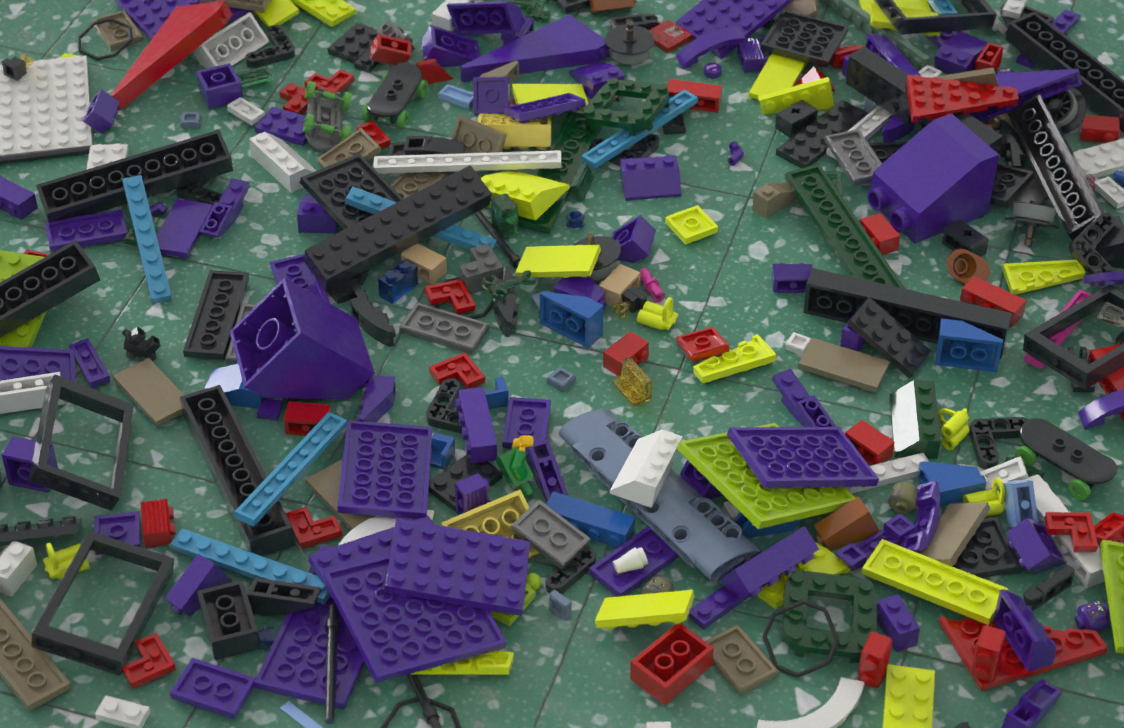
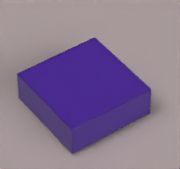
(270, 409)

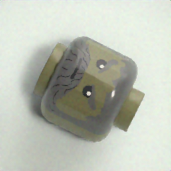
(903, 497)
(658, 585)

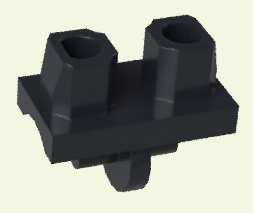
(137, 345)

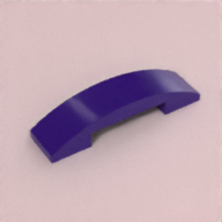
(707, 43)
(1096, 411)
(927, 517)
(893, 531)

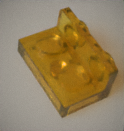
(633, 383)

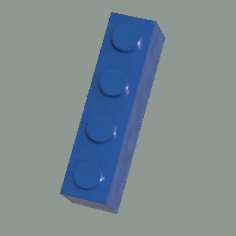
(594, 520)

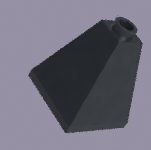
(1109, 246)

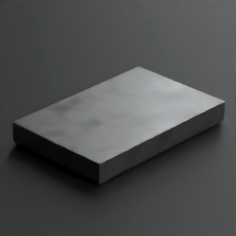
(550, 534)

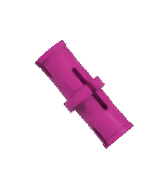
(651, 285)

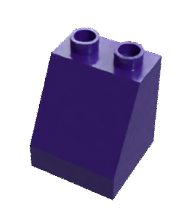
(935, 180)
(300, 347)

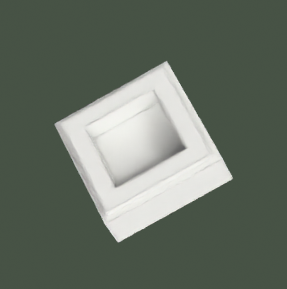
(797, 343)

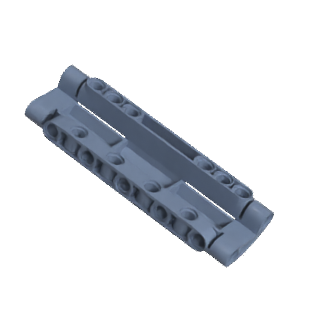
(604, 446)

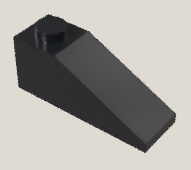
(280, 597)

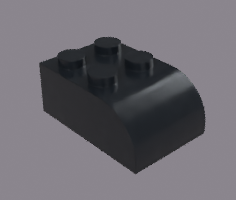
(228, 620)

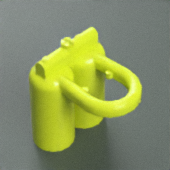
(658, 316)
(955, 428)
(992, 496)
(59, 561)

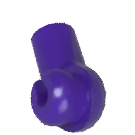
(736, 152)
(158, 207)

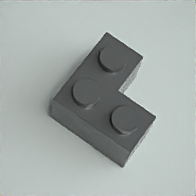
(482, 265)

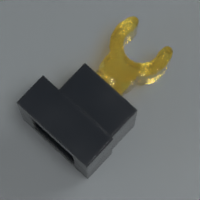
(16, 67)
(632, 301)

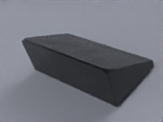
(675, 126)

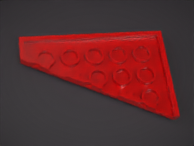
(940, 97)
(1071, 648)

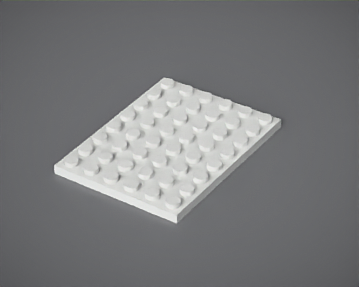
(45, 107)

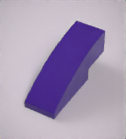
(1032, 706)

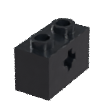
(795, 118)
(962, 236)

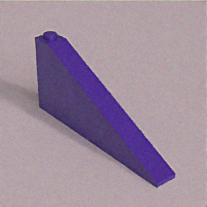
(551, 47)
(1029, 84)

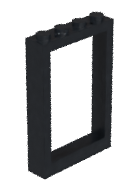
(980, 17)
(1062, 361)
(66, 482)
(89, 651)

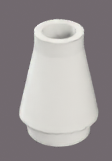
(630, 561)

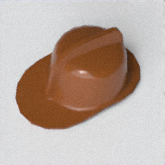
(964, 265)

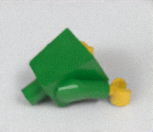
(515, 467)

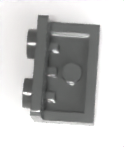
(390, 29)

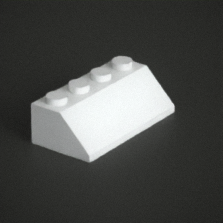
(232, 43)
(279, 160)
(647, 468)

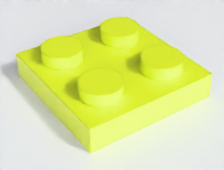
(691, 224)

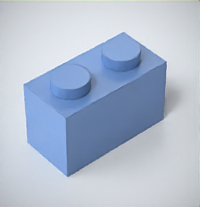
(1020, 501)

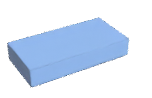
(456, 96)

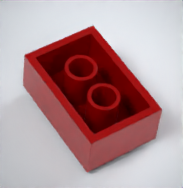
(671, 663)

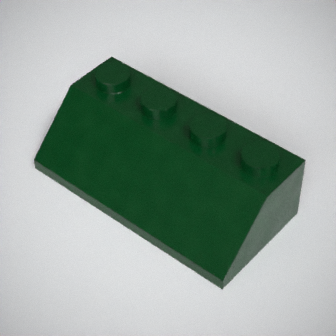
(915, 420)

